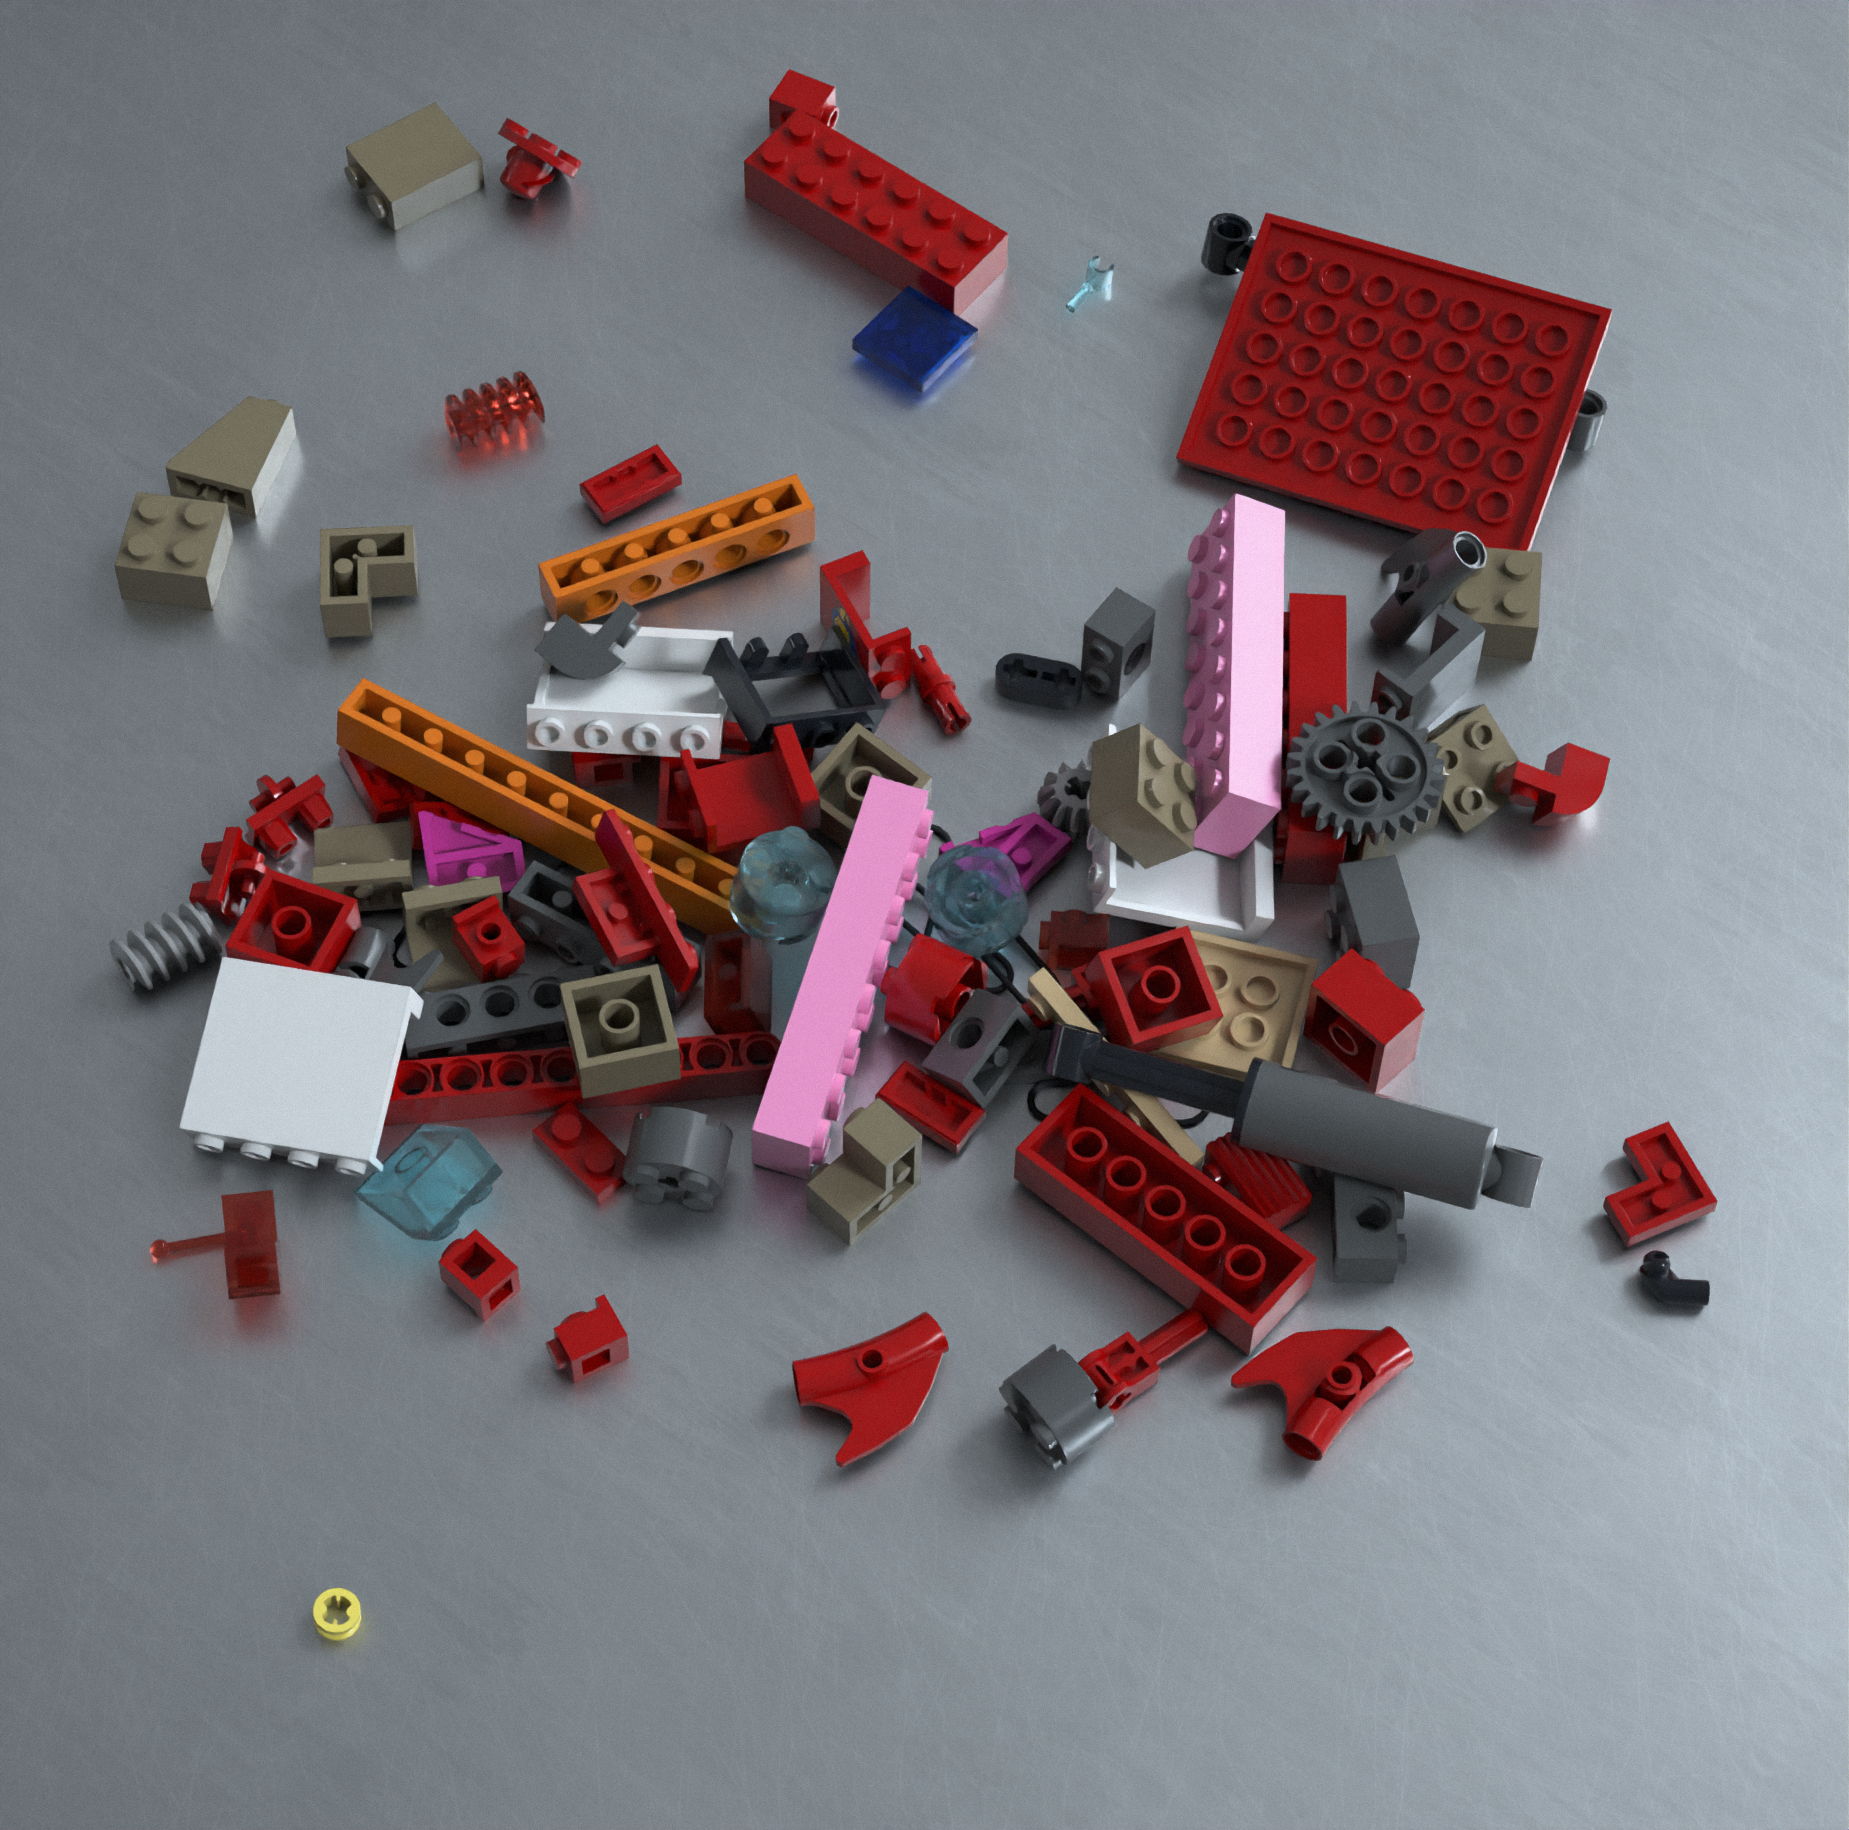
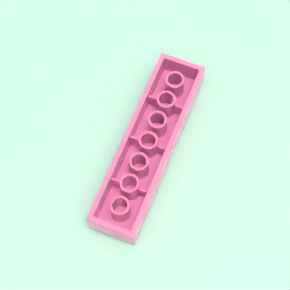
(1235, 673)
(842, 979)

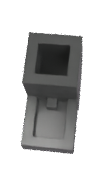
(587, 656)

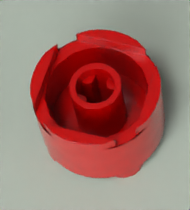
(930, 988)

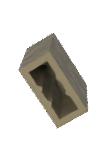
(414, 167)

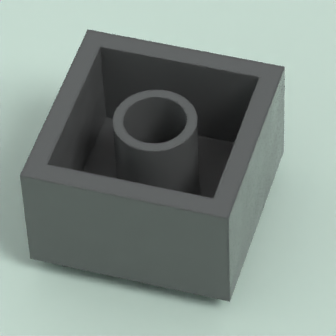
(1374, 916)

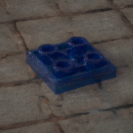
(915, 339)

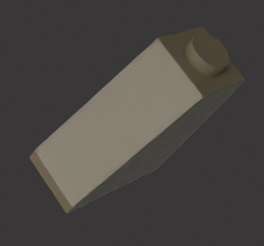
(235, 457)

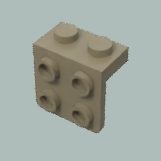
(429, 926)

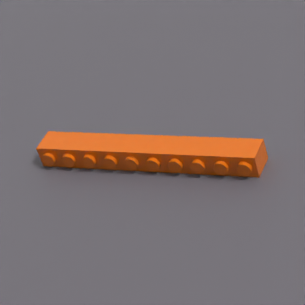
(526, 800)

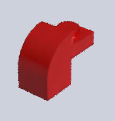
(1565, 788)

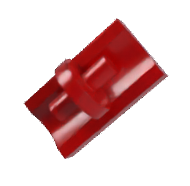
(282, 805)
(235, 876)

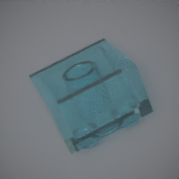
(431, 1181)

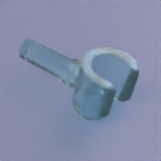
(1095, 281)

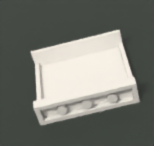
(645, 708)
(1191, 890)
(297, 1065)

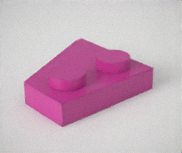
(1028, 841)
(464, 851)

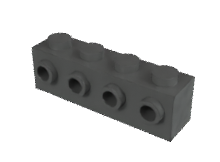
(548, 911)

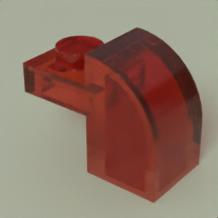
(252, 1245)

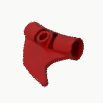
(1326, 1379)
(874, 1383)

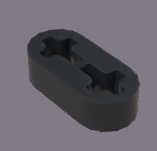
(1038, 681)

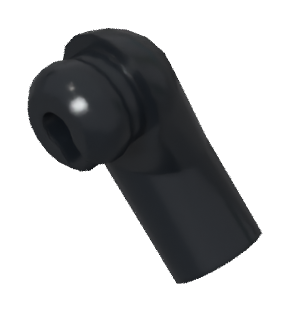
(1667, 1286)

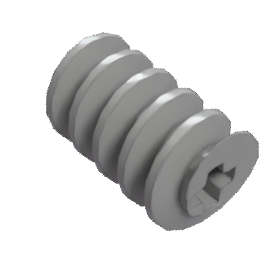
(165, 945)

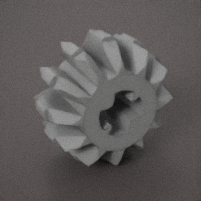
(1064, 799)

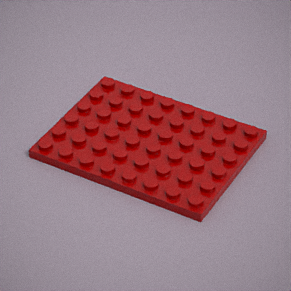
(1394, 385)

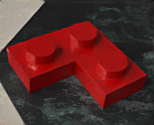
(1669, 1190)

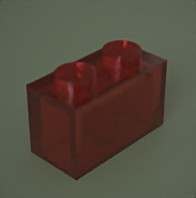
(737, 983)

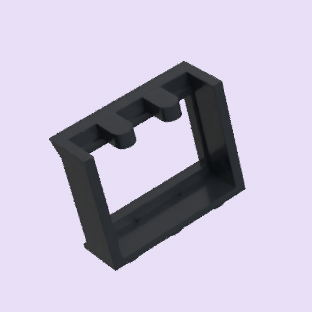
(814, 729)

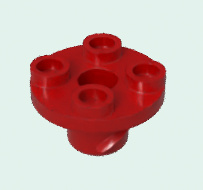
(532, 161)

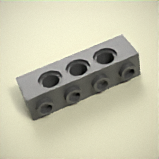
(482, 1033)

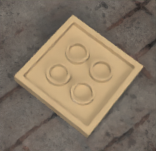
(1262, 1005)

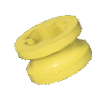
(340, 1597)

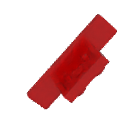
(629, 910)

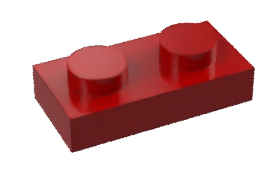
(582, 1152)

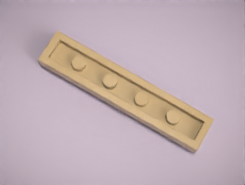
(1053, 1003)

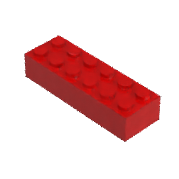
(875, 213)
(1311, 684)
(1164, 1217)

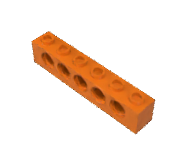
(678, 551)

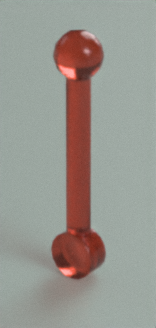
(161, 1248)

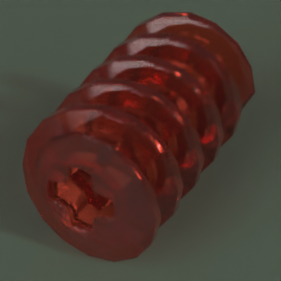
(491, 409)

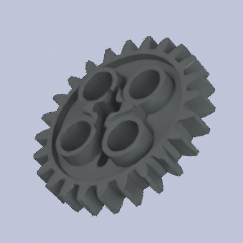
(1364, 773)

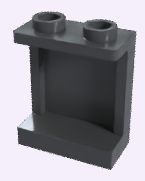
(1440, 678)

